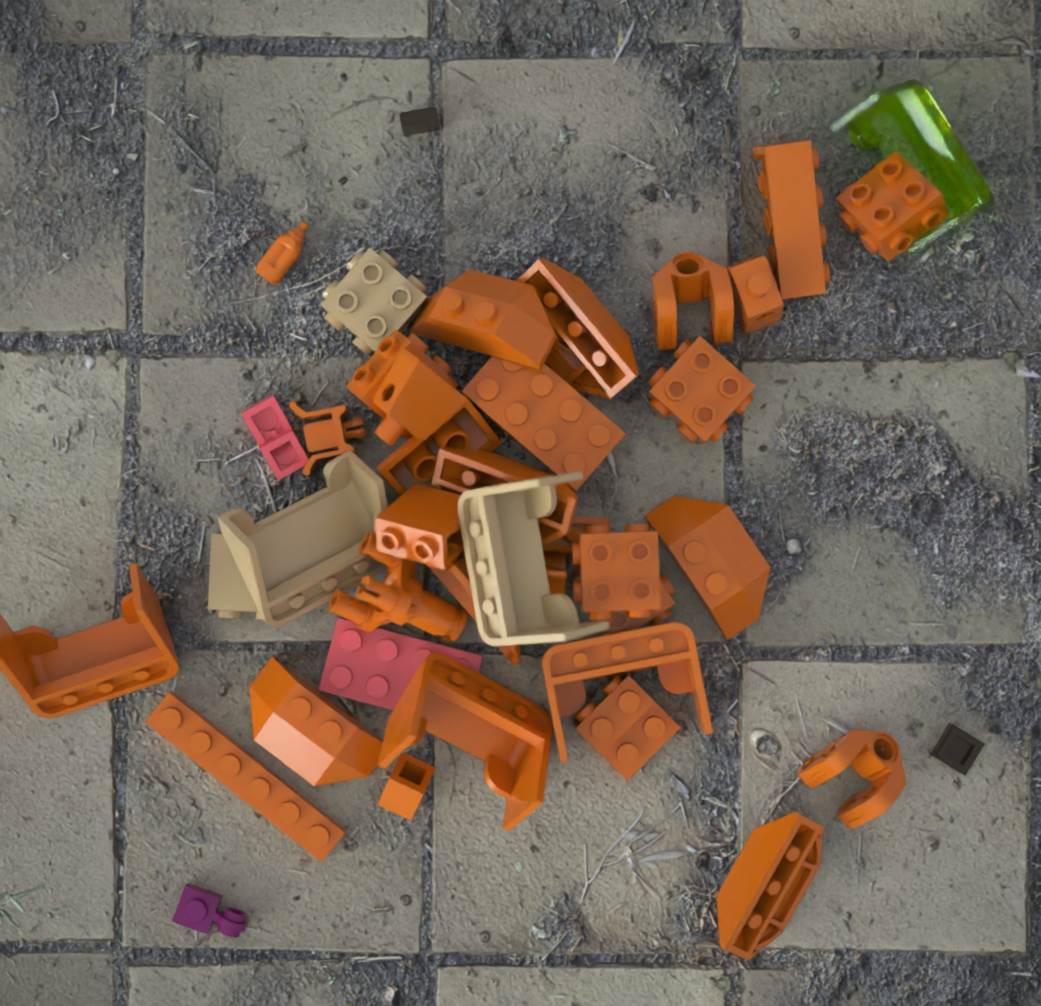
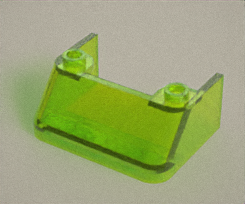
(912, 124)

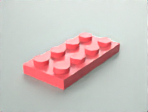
(379, 663)

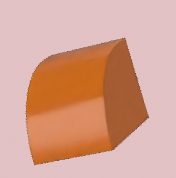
(406, 786)

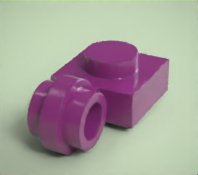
(200, 909)

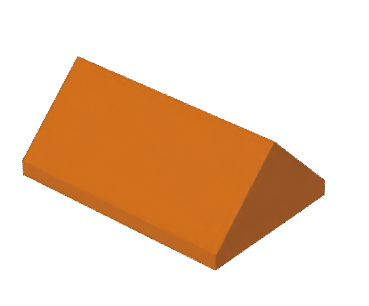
(417, 459)

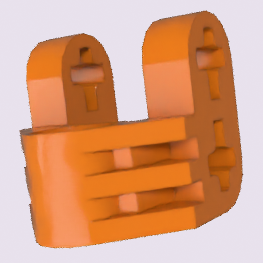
(691, 279)
(875, 758)

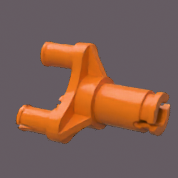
(397, 599)

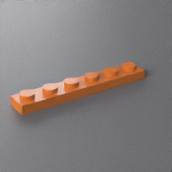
(245, 776)

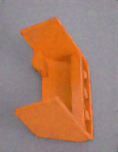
(664, 646)
(94, 662)
(480, 719)

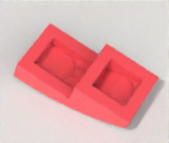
(275, 437)

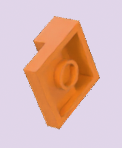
(625, 725)

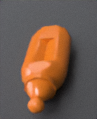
(282, 254)

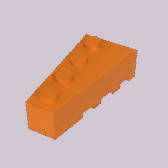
(793, 217)

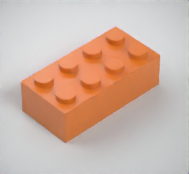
(544, 416)

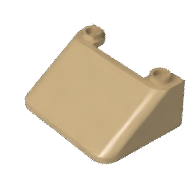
(311, 546)

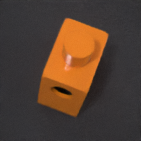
(755, 293)
(414, 399)

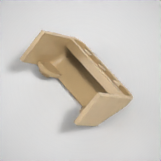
(510, 567)

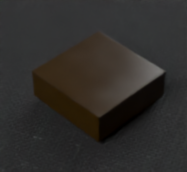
(419, 121)
(957, 749)

